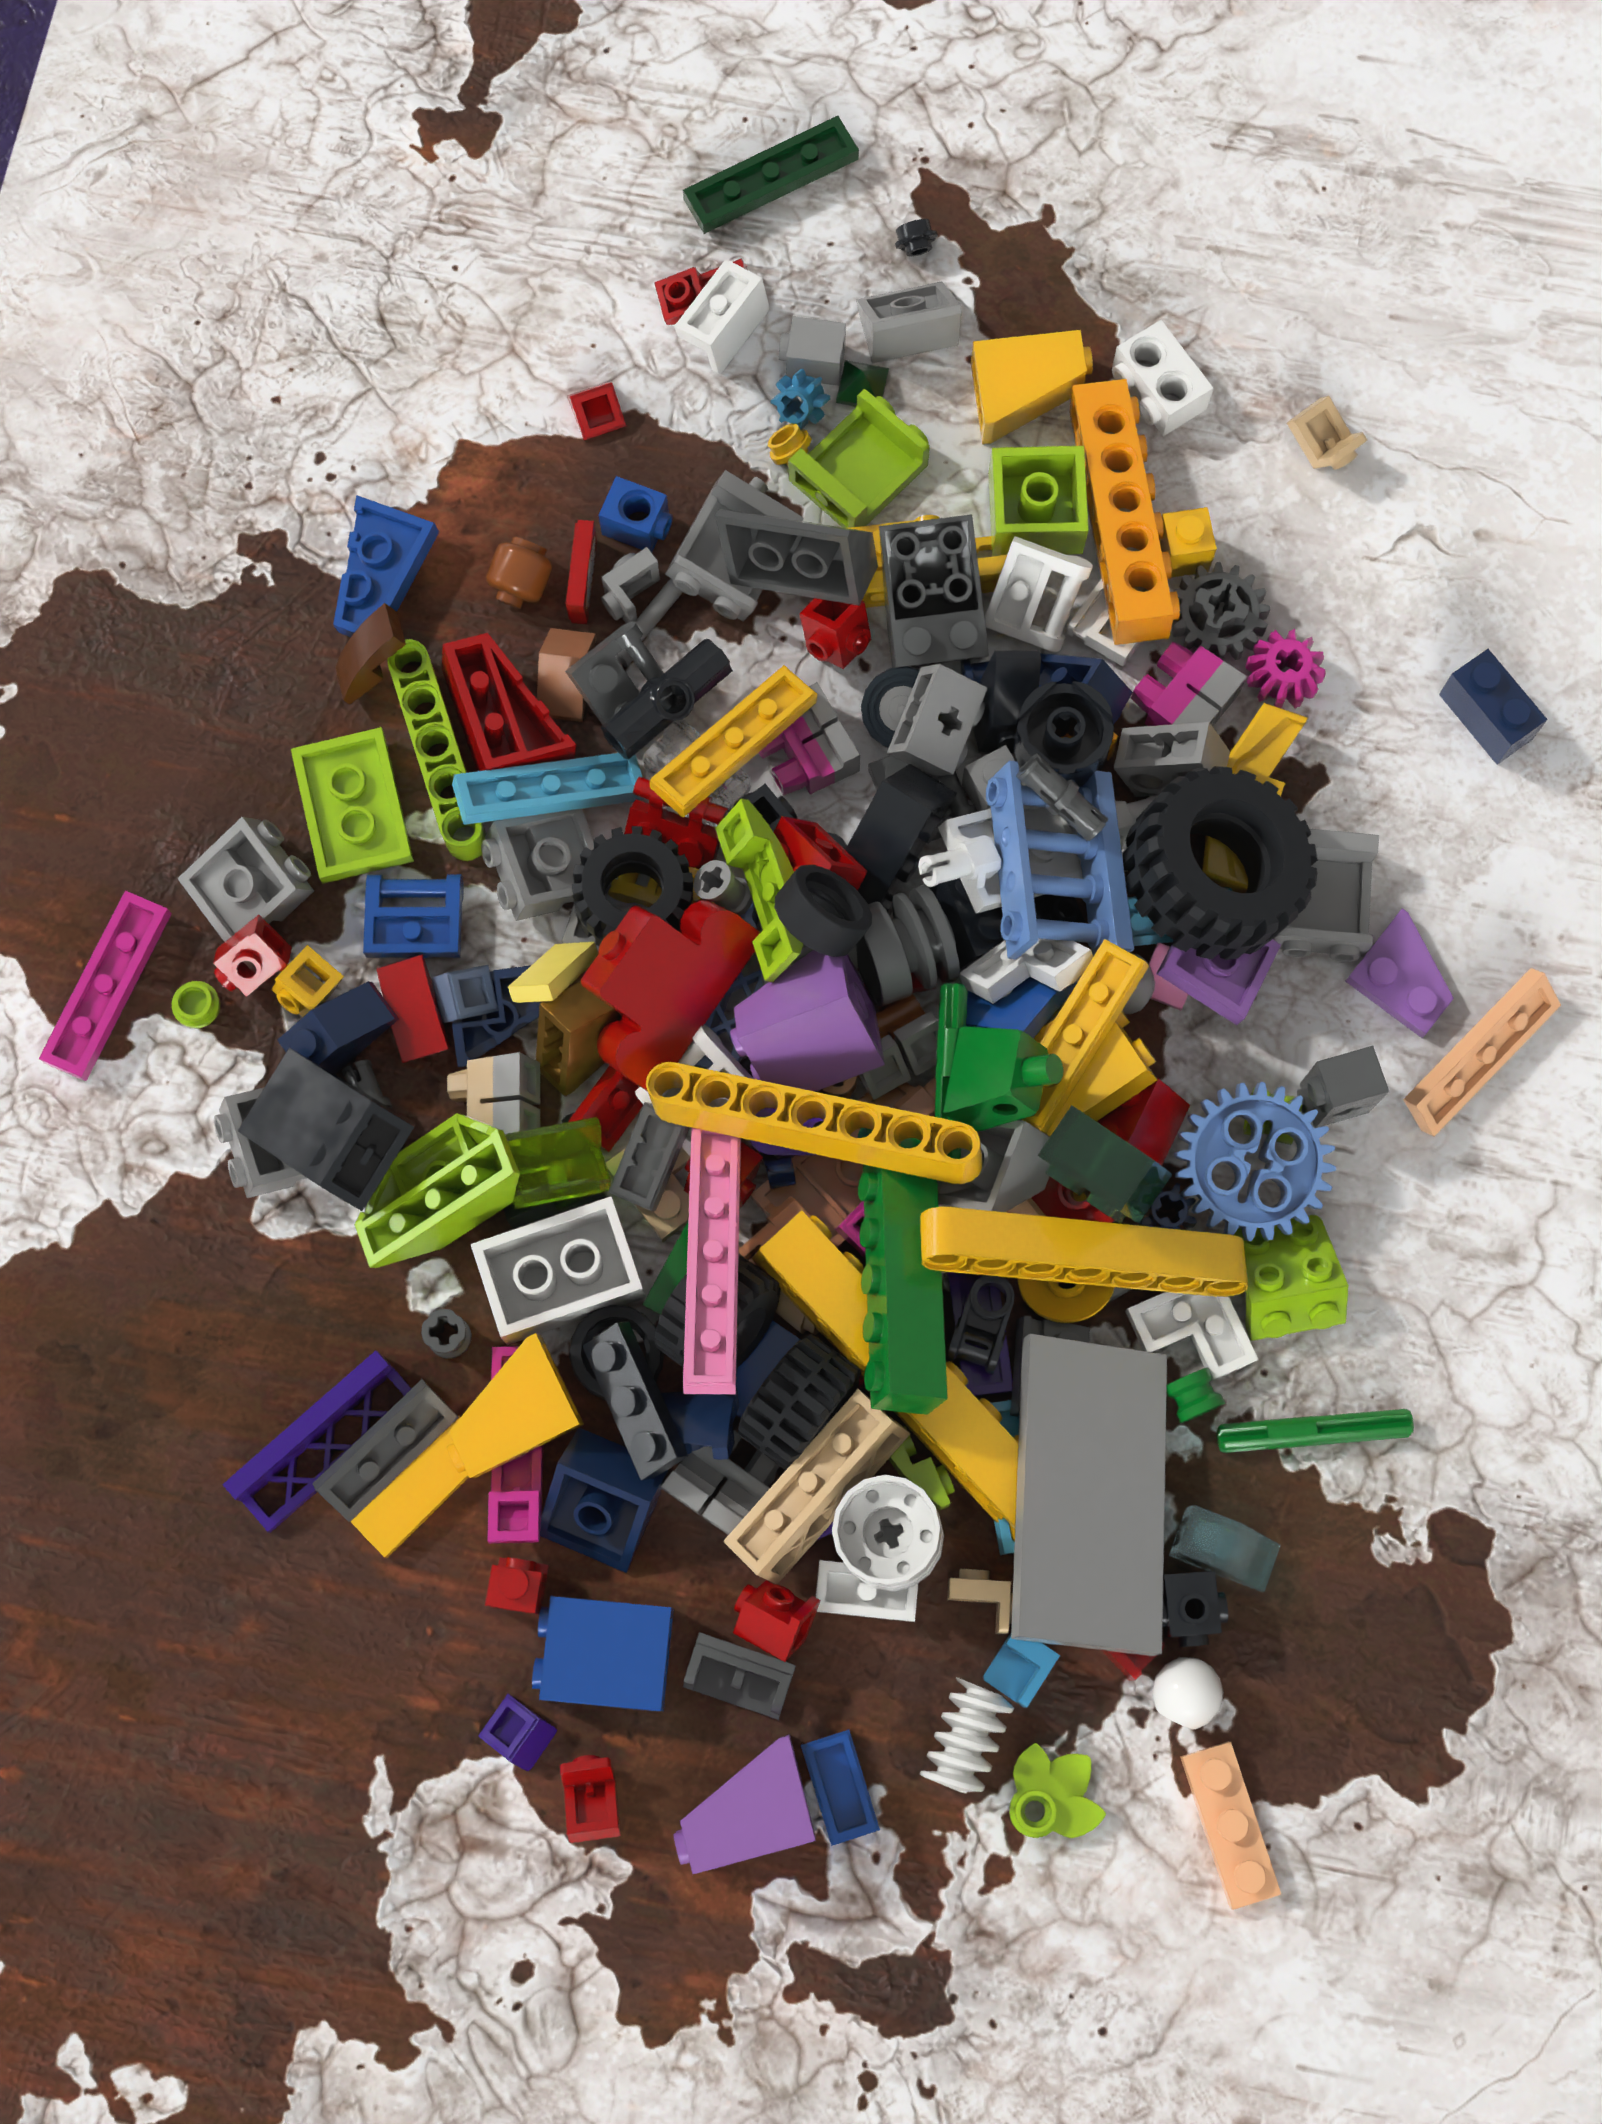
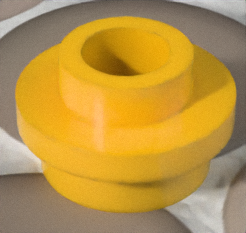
(787, 442)

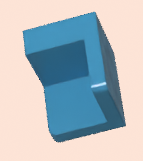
(1020, 1669)

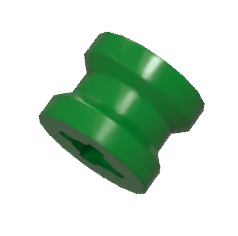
(1194, 1395)

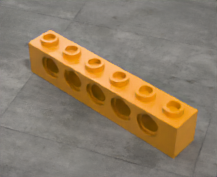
(1132, 613)

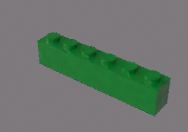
(902, 1295)

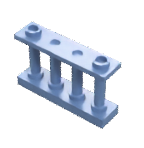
(1101, 865)

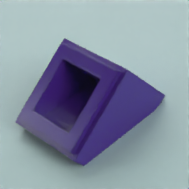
(517, 1733)

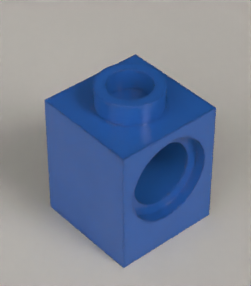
(627, 498)

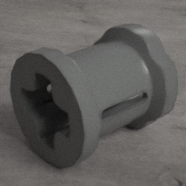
(435, 1325)

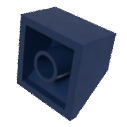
(599, 1501)

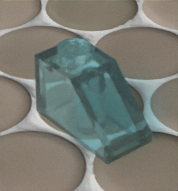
(1225, 1547)

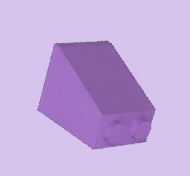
(810, 1025)
(750, 1814)

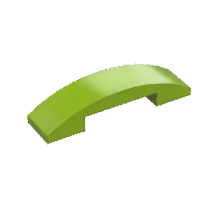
(754, 847)

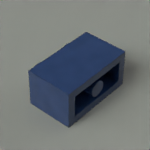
(1492, 706)

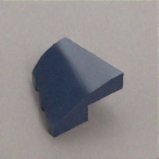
(483, 1032)
(704, 1420)

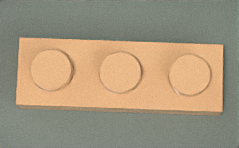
(1230, 1825)

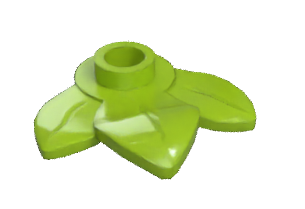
(1059, 1789)

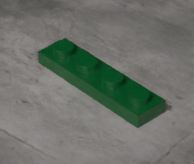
(770, 174)

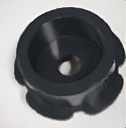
(915, 237)

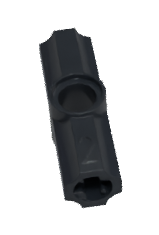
(644, 715)

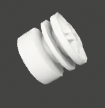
(860, 1523)

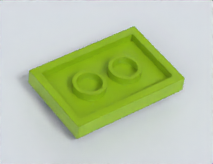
(352, 805)

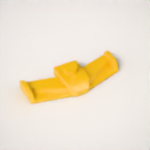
(1257, 753)

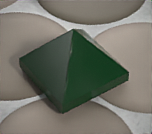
(860, 376)

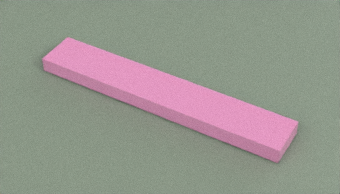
(712, 1264)

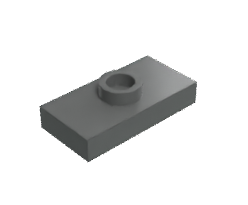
(648, 1159)

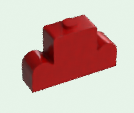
(664, 982)

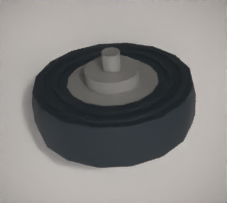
(885, 702)

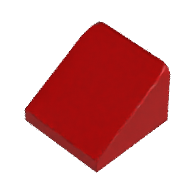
(597, 410)

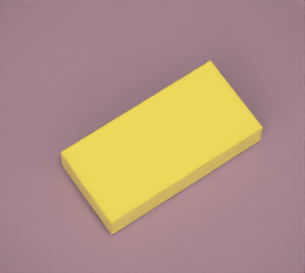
(553, 972)

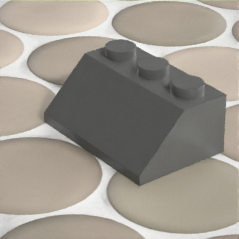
(797, 556)

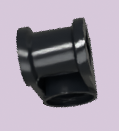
(982, 1326)

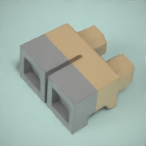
(500, 1091)

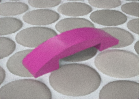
(515, 1487)

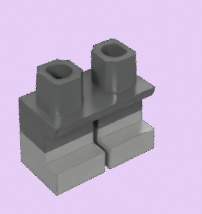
(701, 1476)

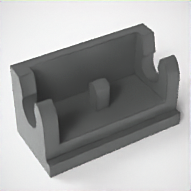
(739, 1676)

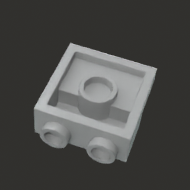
(536, 860)
(246, 877)
(252, 1165)

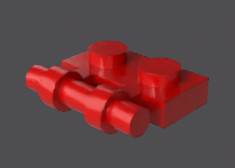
(691, 834)

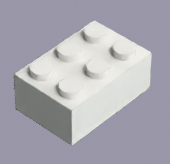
(557, 1270)

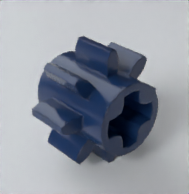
(1170, 1200)

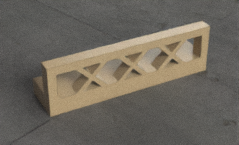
(812, 1487)

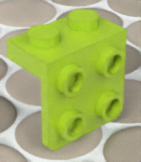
(1293, 1281)

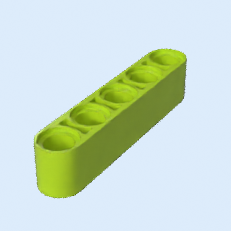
(427, 731)

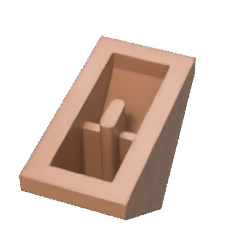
(554, 686)

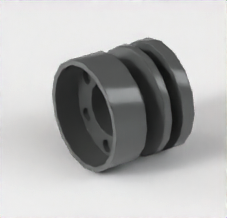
(911, 942)

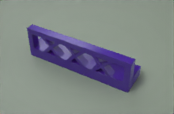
(304, 1433)

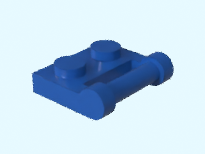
(413, 930)

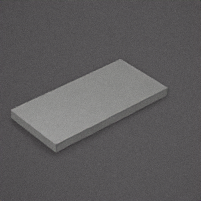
(1090, 1496)

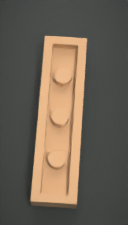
(1482, 1052)

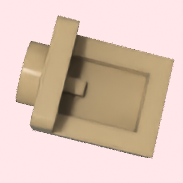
(1325, 435)
(976, 1587)

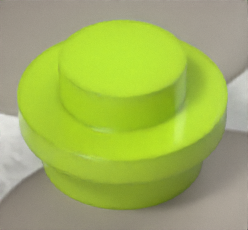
(196, 1004)

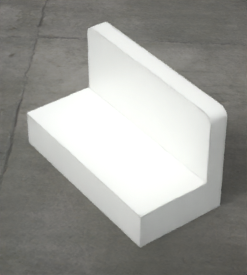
(724, 314)

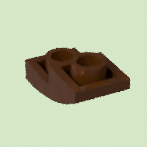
(367, 648)

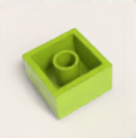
(1038, 498)

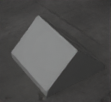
(910, 321)

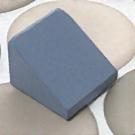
(465, 993)

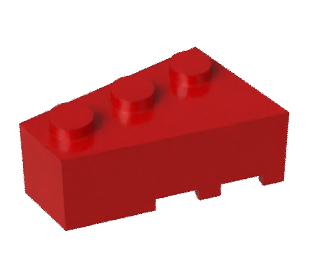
(497, 710)

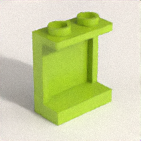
(861, 463)

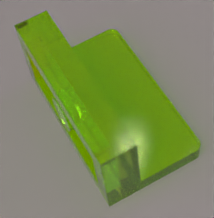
(558, 1162)

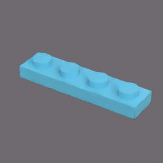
(546, 787)

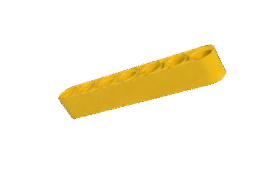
(828, 1139)
(1082, 1252)

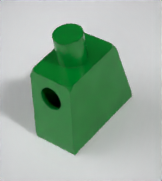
(998, 1077)

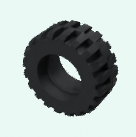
(1255, 827)

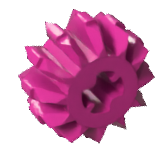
(1297, 681)

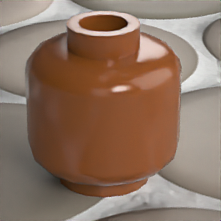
(519, 572)

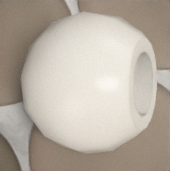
(1188, 1692)

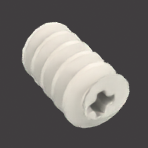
(968, 1738)

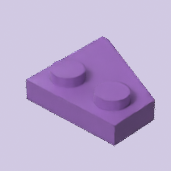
(1403, 977)

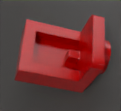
(590, 1799)

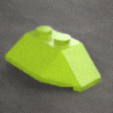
(438, 1191)

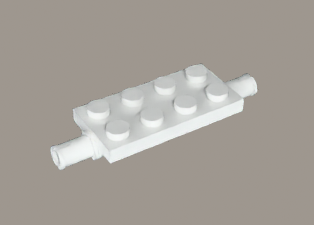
(977, 861)

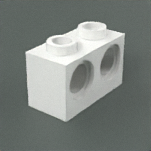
(1171, 374)

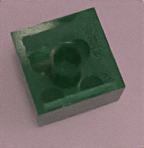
(1095, 1159)

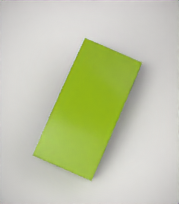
(924, 1474)

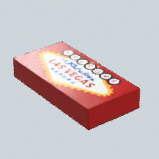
(581, 572)

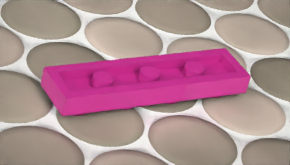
(105, 986)

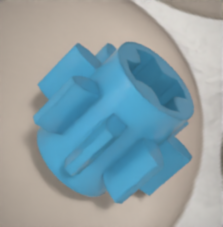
(810, 392)

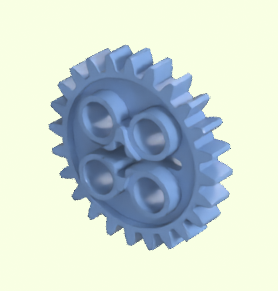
(1296, 1178)

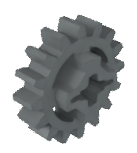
(1240, 620)

